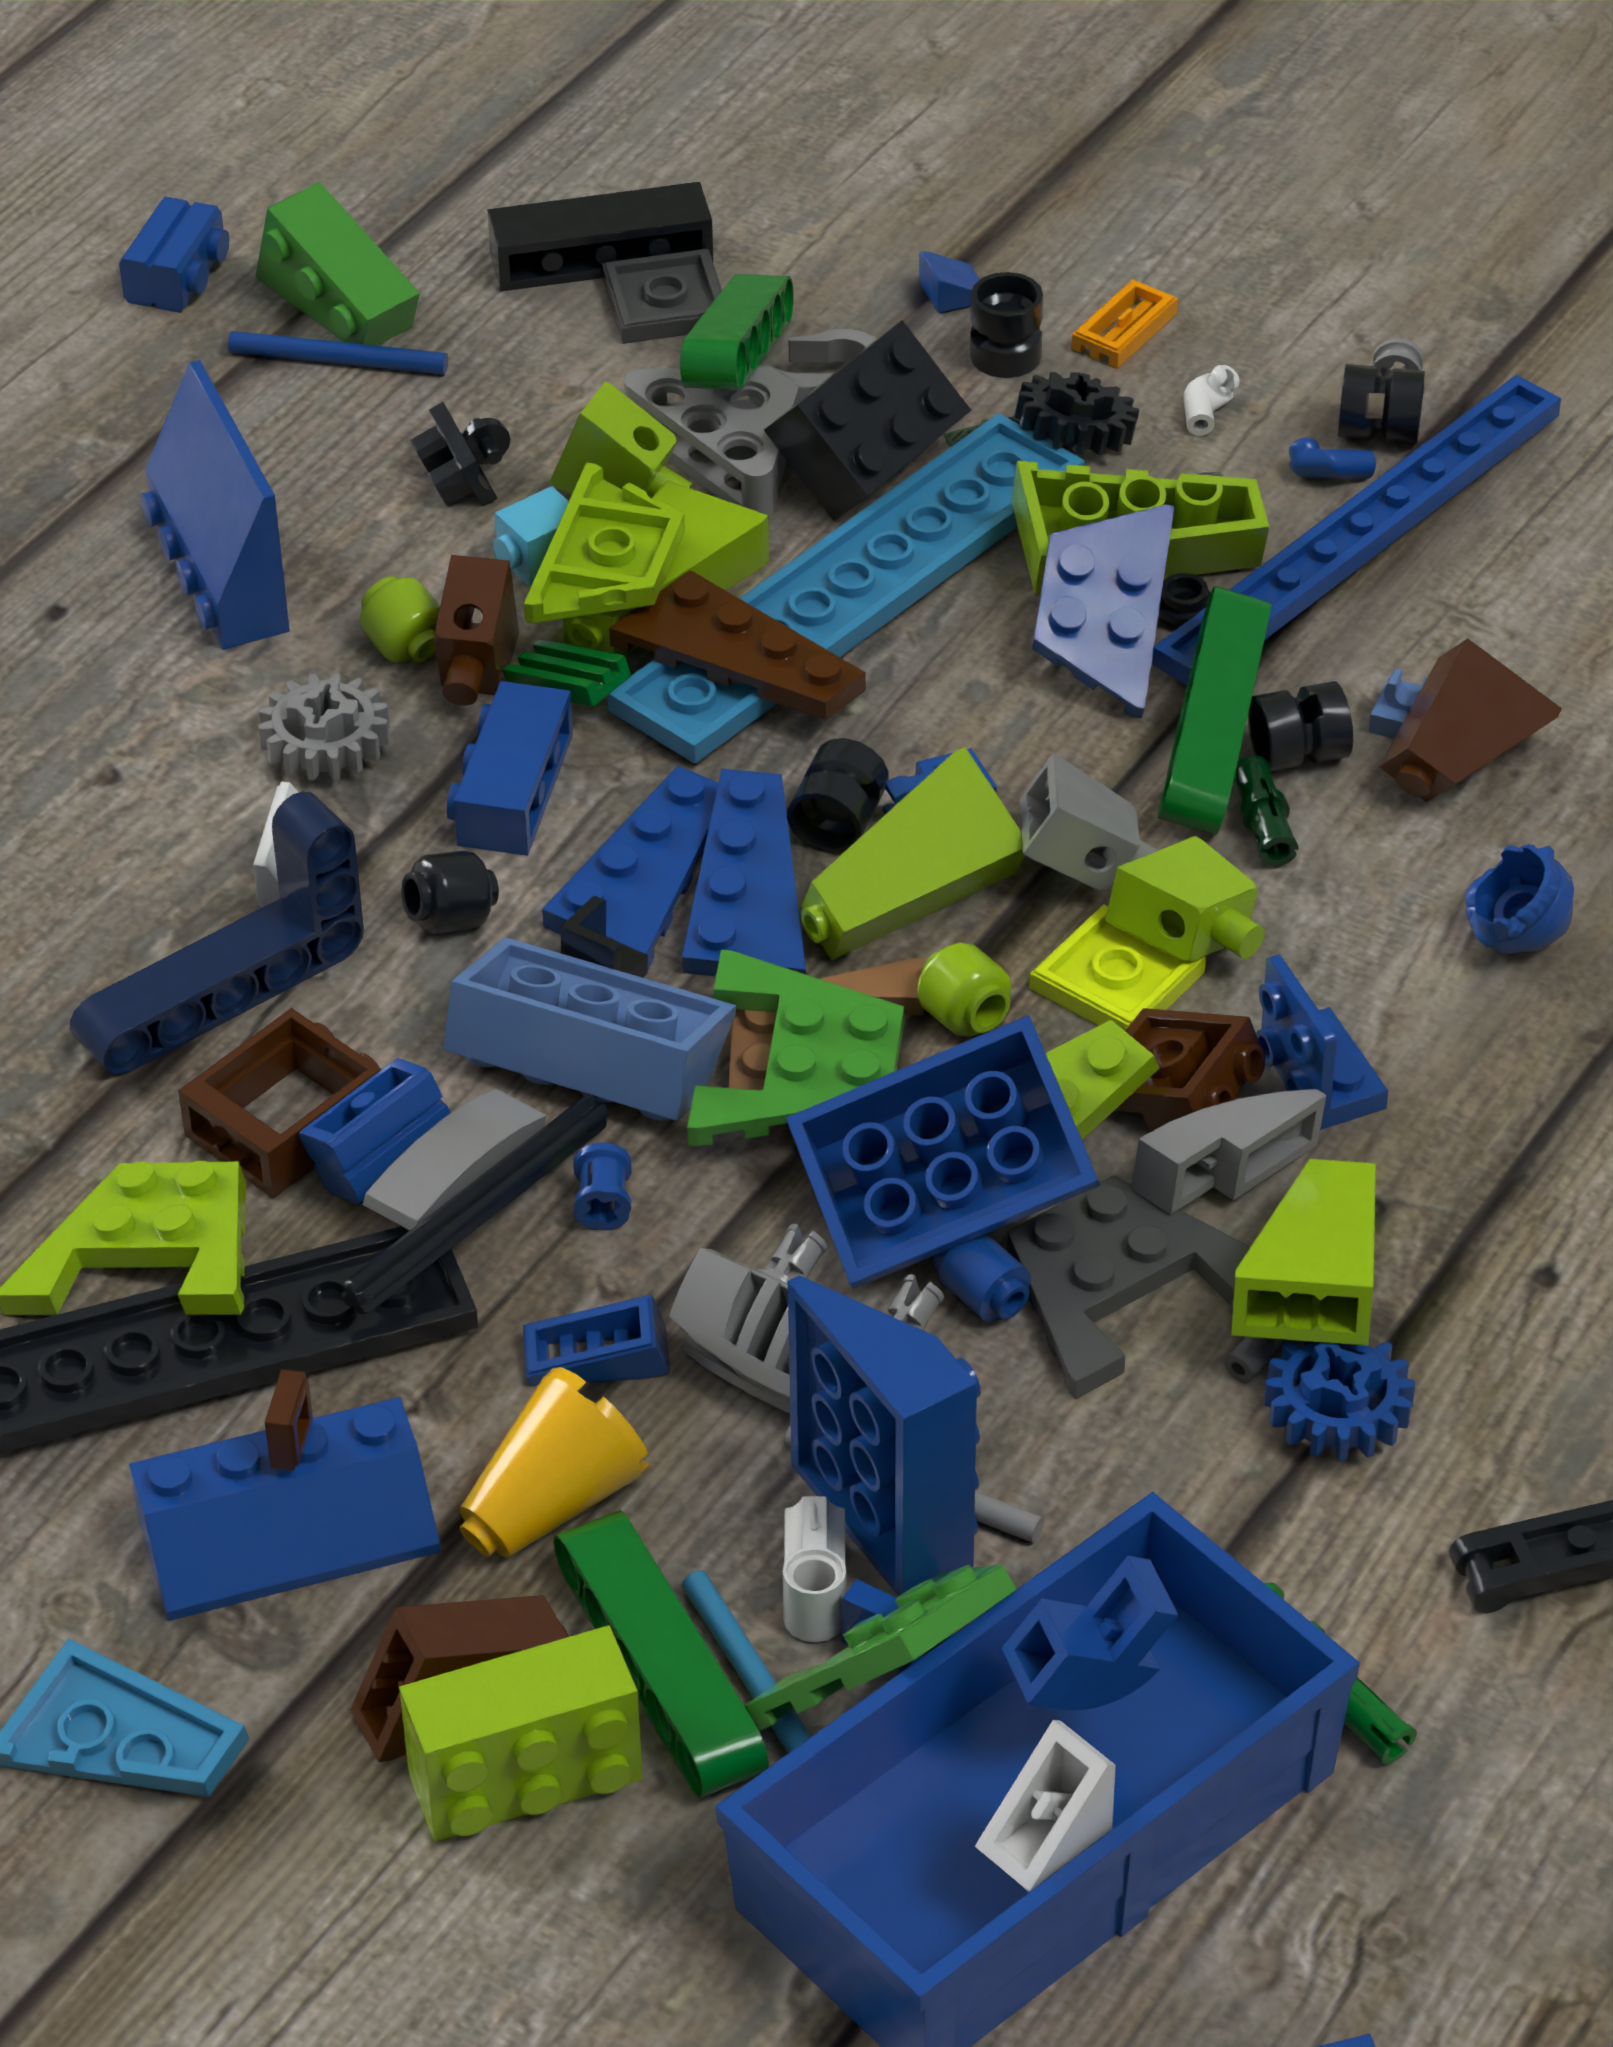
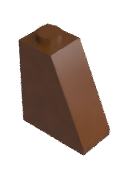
(1463, 720)
(438, 1640)

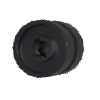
(1006, 324)
(1401, 404)
(1308, 725)
(837, 795)

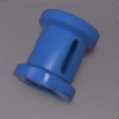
(598, 1189)

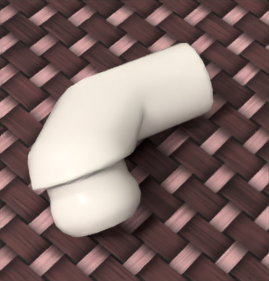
(1206, 395)

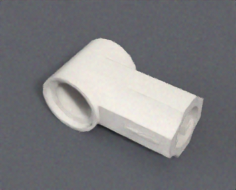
(814, 1569)

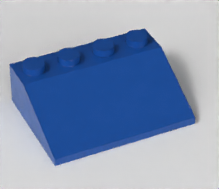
(216, 516)
(942, 1152)
(884, 1432)

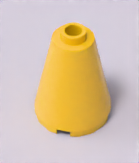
(551, 1467)

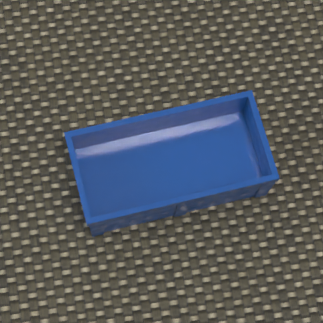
(869, 1829)

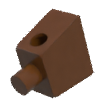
(471, 652)

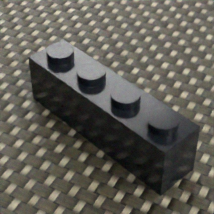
(576, 235)

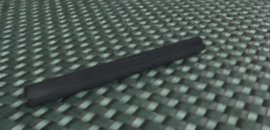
(474, 1205)

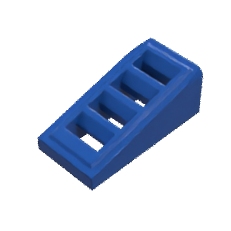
(619, 1322)

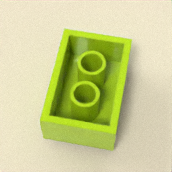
(522, 1733)

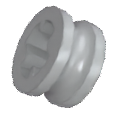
(1397, 351)

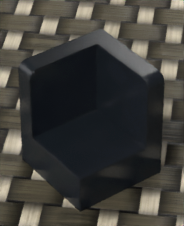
(586, 939)

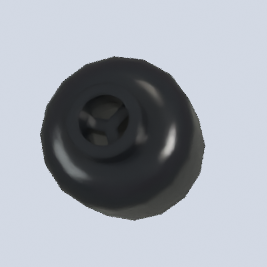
(449, 892)

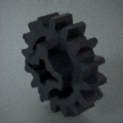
(1076, 413)

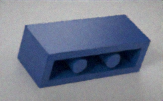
(511, 768)

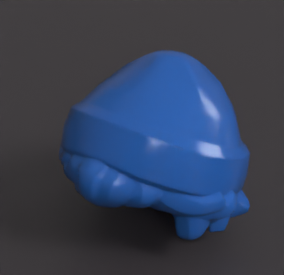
(1521, 901)

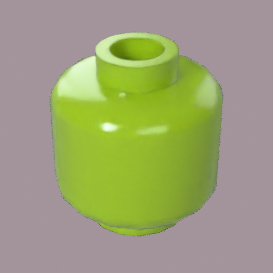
(400, 619)
(964, 989)

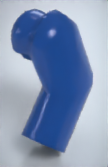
(1313, 462)

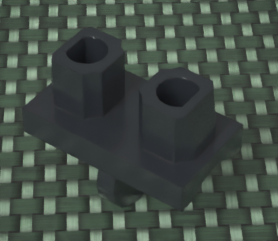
(456, 458)

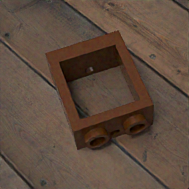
(216, 1098)

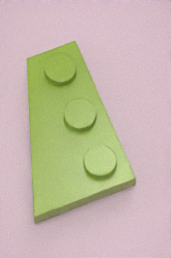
(1100, 1072)

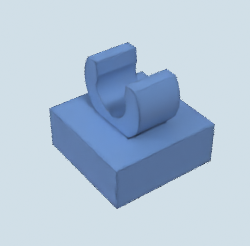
(1393, 705)

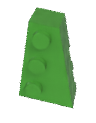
(334, 269)

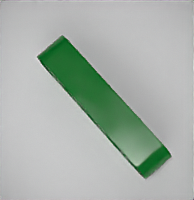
(737, 332)
(1214, 711)
(665, 1654)

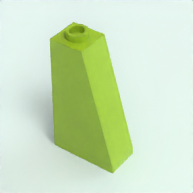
(718, 543)
(918, 858)
(1313, 1260)

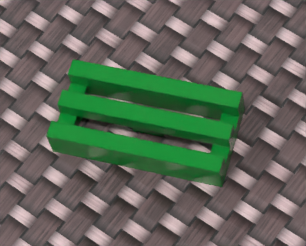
(570, 669)

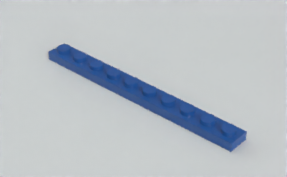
(1380, 512)

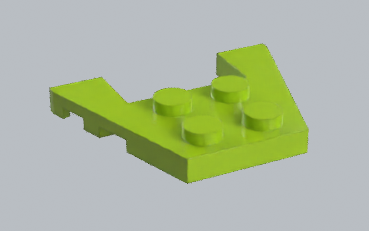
(143, 1220)

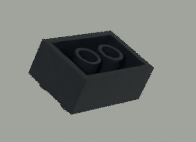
(867, 420)

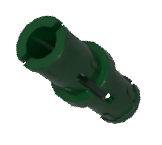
(1265, 811)

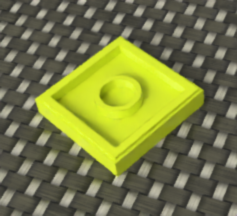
(1112, 973)

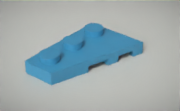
(118, 1727)

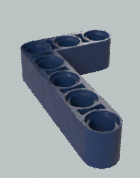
(244, 962)

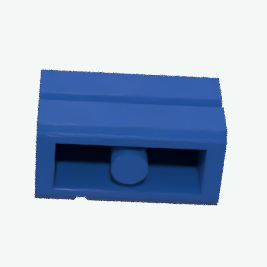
(173, 254)
(373, 1128)

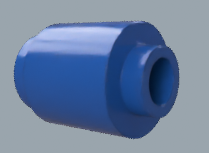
(985, 1278)

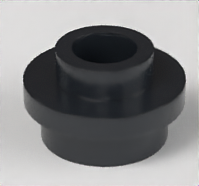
(1183, 598)

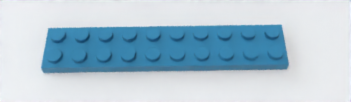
(853, 580)

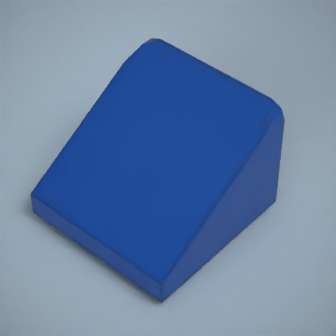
(946, 281)

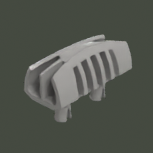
(741, 1314)

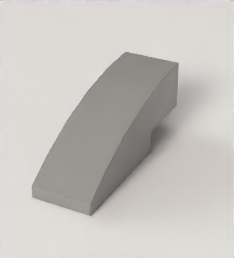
(1226, 1147)
(452, 1157)

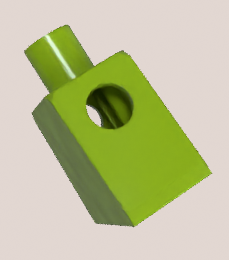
(621, 441)
(1186, 902)

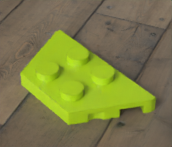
(605, 551)

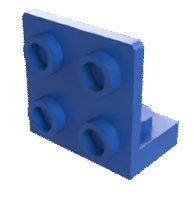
(1315, 1049)

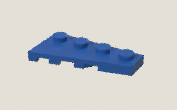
(644, 864)
(746, 879)

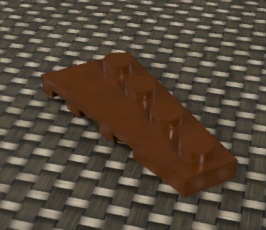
(739, 645)

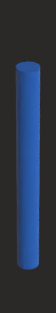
(338, 352)

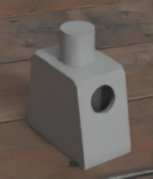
(1078, 825)

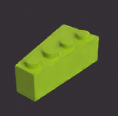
(1214, 524)

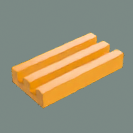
(1133, 325)

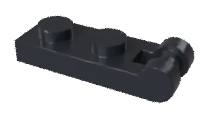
(1542, 1553)

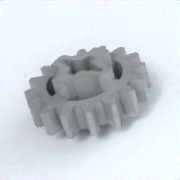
(324, 726)

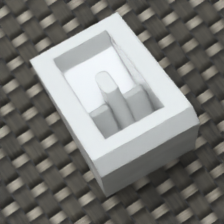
(1052, 1809)

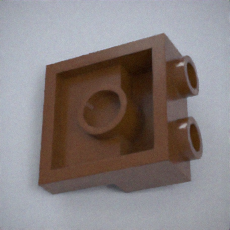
(1200, 1062)

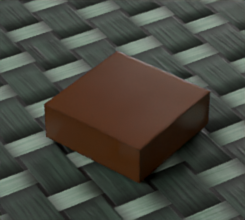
(288, 1420)

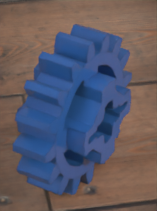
(1339, 1396)

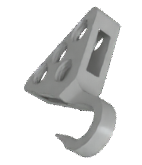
(733, 429)

